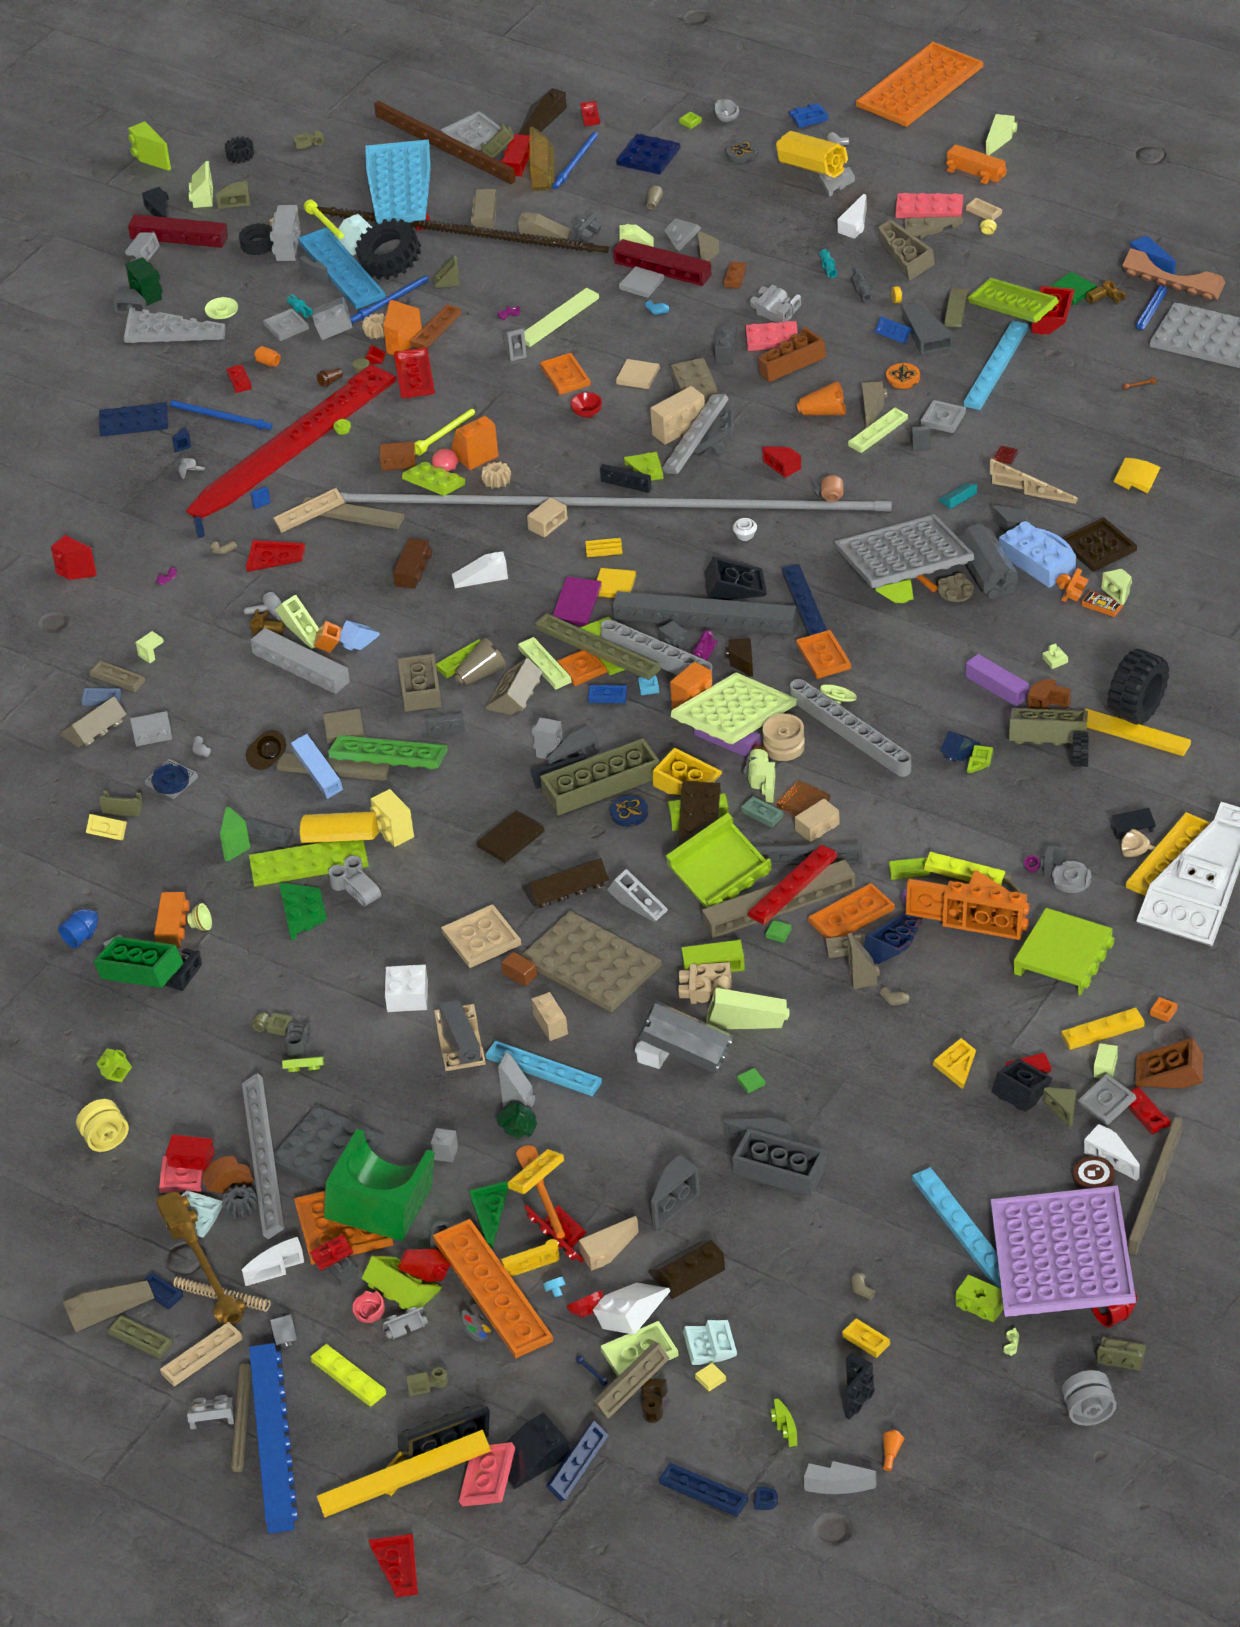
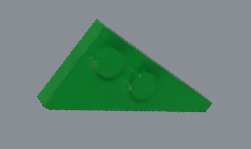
(489, 1206)

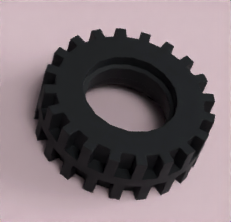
(392, 262)

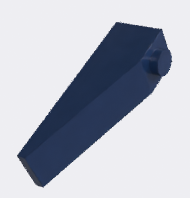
(892, 937)

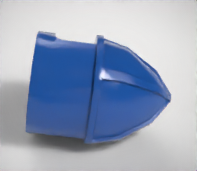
(78, 927)

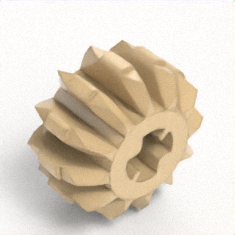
(374, 325)
(496, 475)

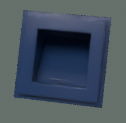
(181, 440)

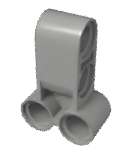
(354, 881)

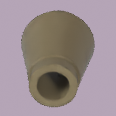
(654, 196)

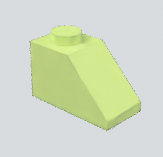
(636, 234)
(1117, 585)

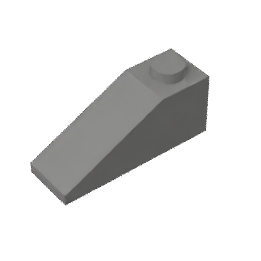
(636, 896)
(514, 1083)

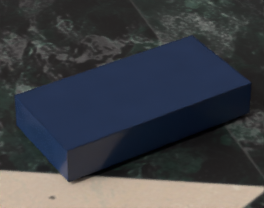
(164, 1293)

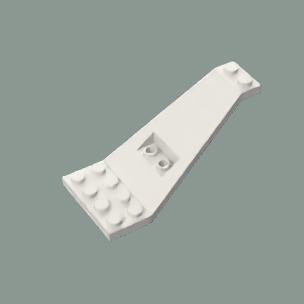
(1191, 903)

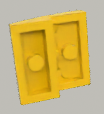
(1137, 474)

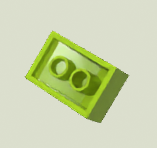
(148, 146)

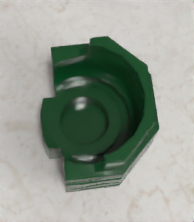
(517, 1120)

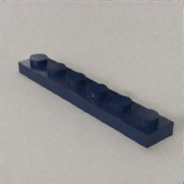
(803, 599)

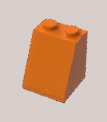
(400, 326)
(476, 443)

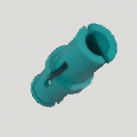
(828, 263)
(299, 306)

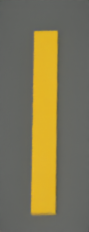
(403, 1473)

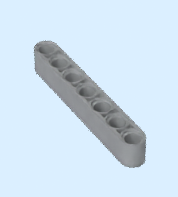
(667, 656)

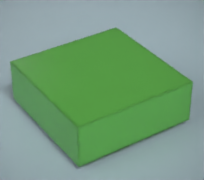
(778, 931)
(751, 1080)

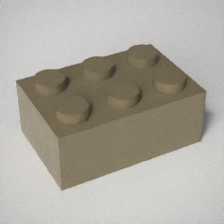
(694, 374)
(419, 682)

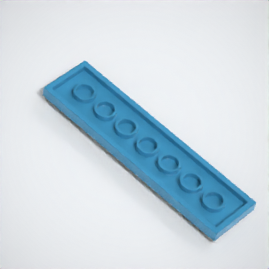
(342, 268)

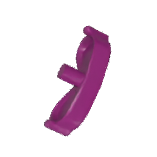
(513, 311)
(163, 579)

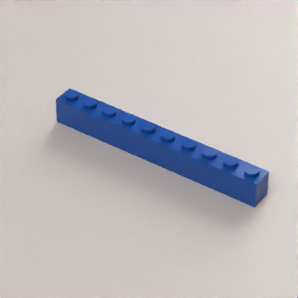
(272, 1439)

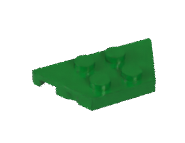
(302, 907)

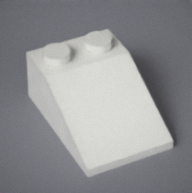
(629, 1307)

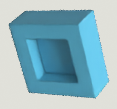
(648, 686)

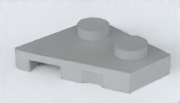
(831, 184)
(681, 232)

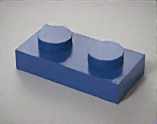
(893, 330)
(607, 694)

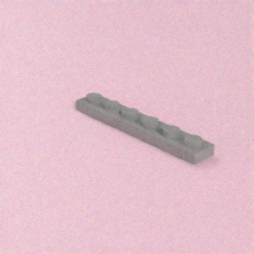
(695, 434)

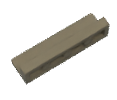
(630, 1380)

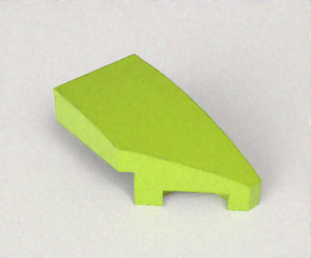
(980, 758)

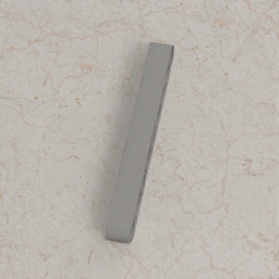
(851, 728)

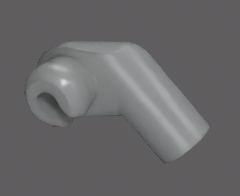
(833, 137)

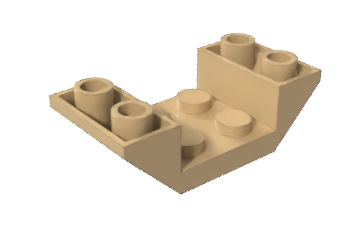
(449, 1059)

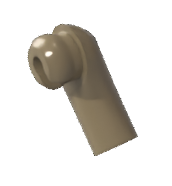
(216, 549)
(896, 998)

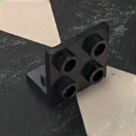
(859, 1383)

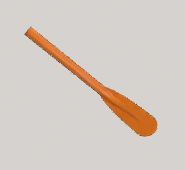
(525, 1156)

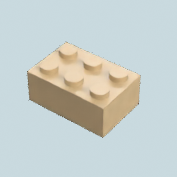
(676, 414)

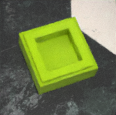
(690, 120)

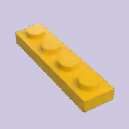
(1102, 1028)

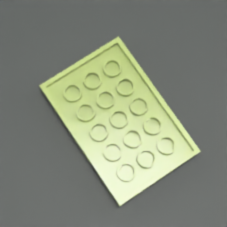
(733, 708)

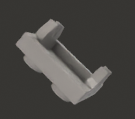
(212, 1409)

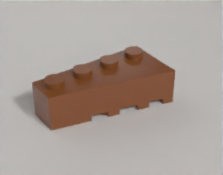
(792, 355)

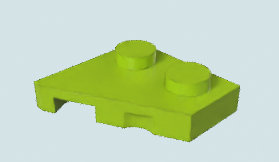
(646, 464)

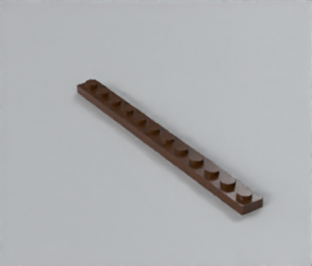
(445, 142)

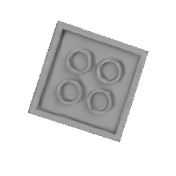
(472, 130)

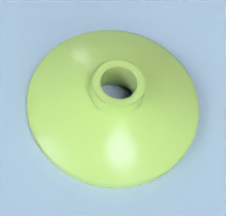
(221, 308)
(838, 693)

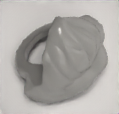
(188, 464)

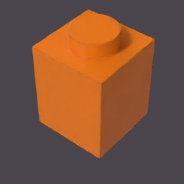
(327, 637)

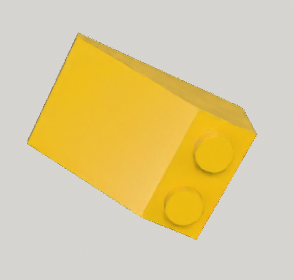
(681, 767)

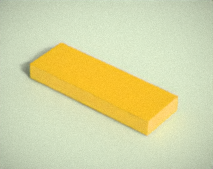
(535, 1171)

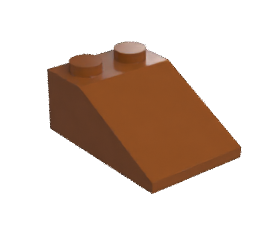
(1170, 1066)

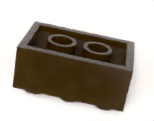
(689, 1268)

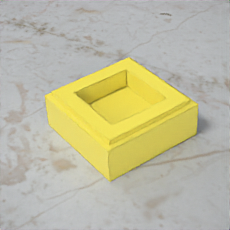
(710, 1377)

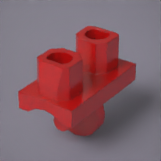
(331, 1252)

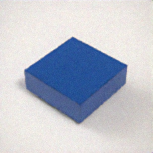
(260, 497)

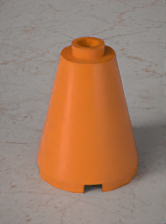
(823, 402)

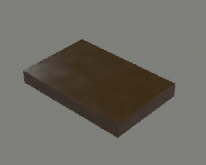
(510, 836)

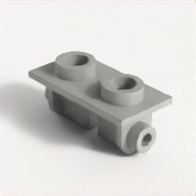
(396, 1325)

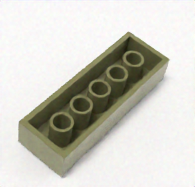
(599, 776)

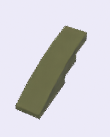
(956, 308)

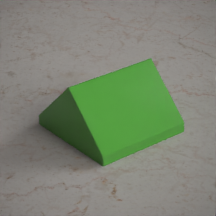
(233, 835)

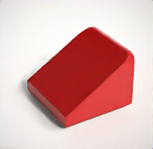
(375, 355)

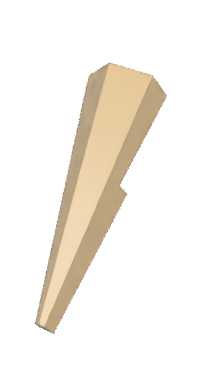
(1011, 477)

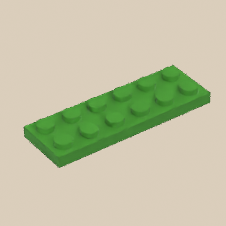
(387, 751)

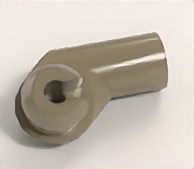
(859, 1287)

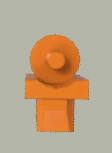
(1065, 582)

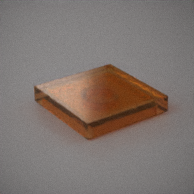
(801, 797)

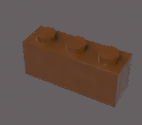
(412, 563)

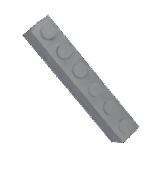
(300, 660)

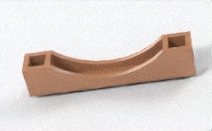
(1204, 284)

